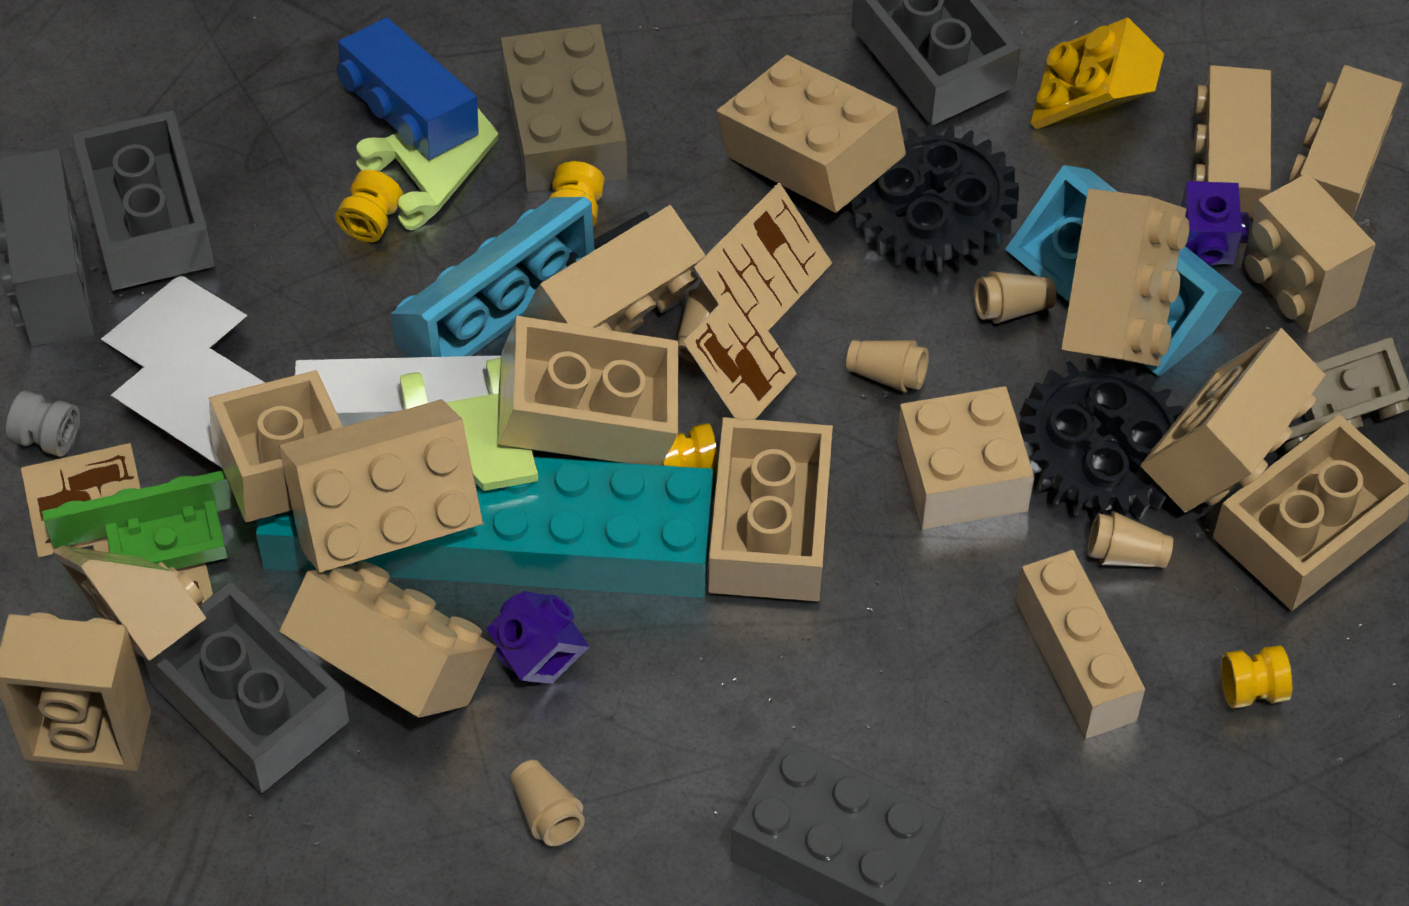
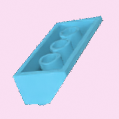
(1050, 244)
(494, 285)

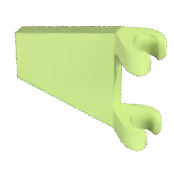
(434, 177)
(491, 463)

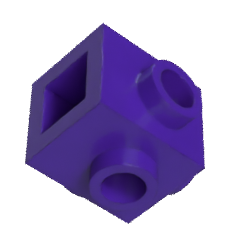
(1215, 221)
(537, 636)

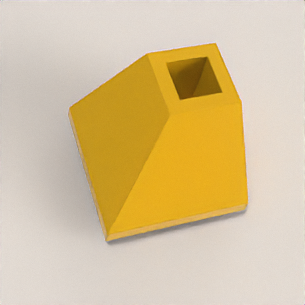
(1096, 73)

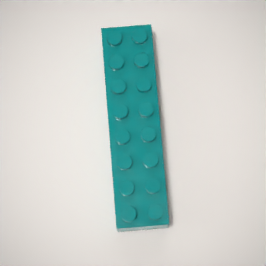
(568, 530)

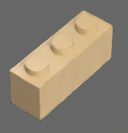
(1235, 131)
(1348, 135)
(1079, 644)

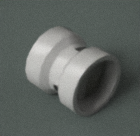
(44, 423)

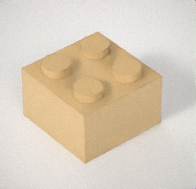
(1307, 253)
(250, 427)
(964, 457)

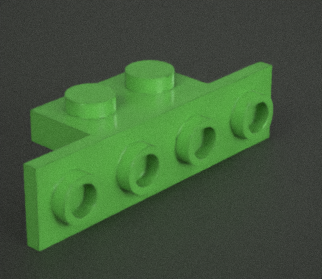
(159, 523)

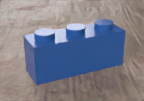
(408, 88)

